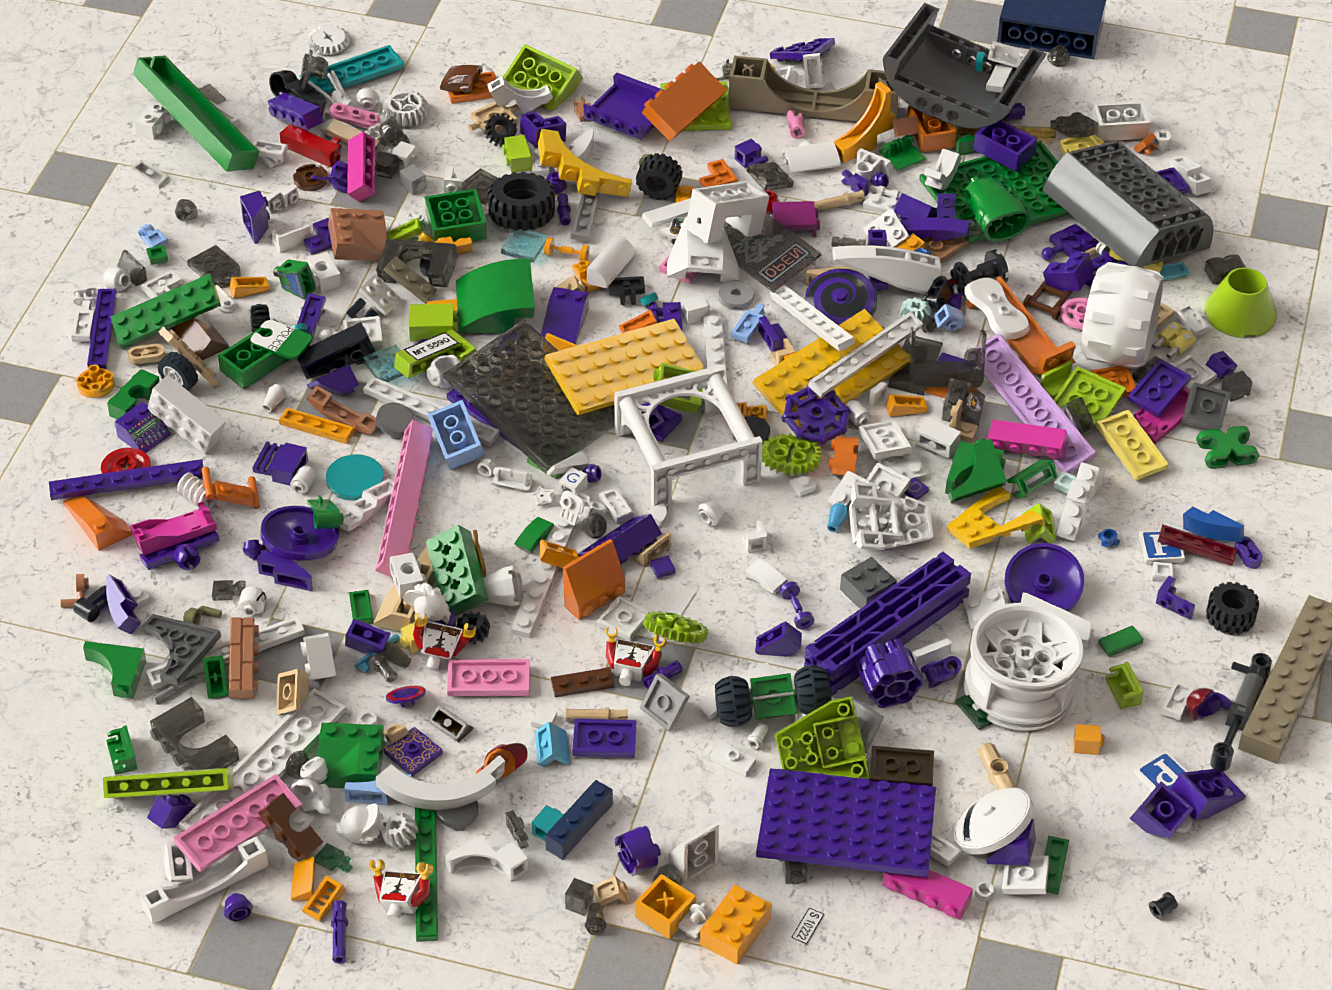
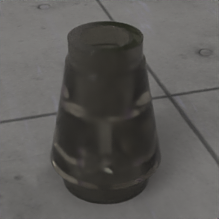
(395, 655)
(595, 920)

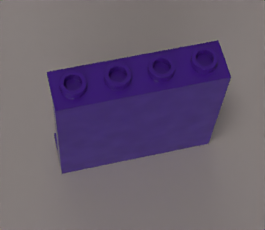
(623, 106)

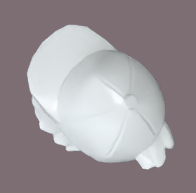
(428, 601)
(361, 824)

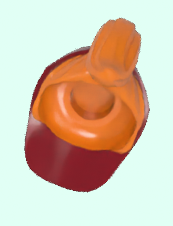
(513, 754)

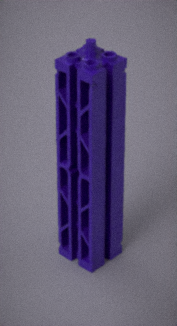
(895, 614)

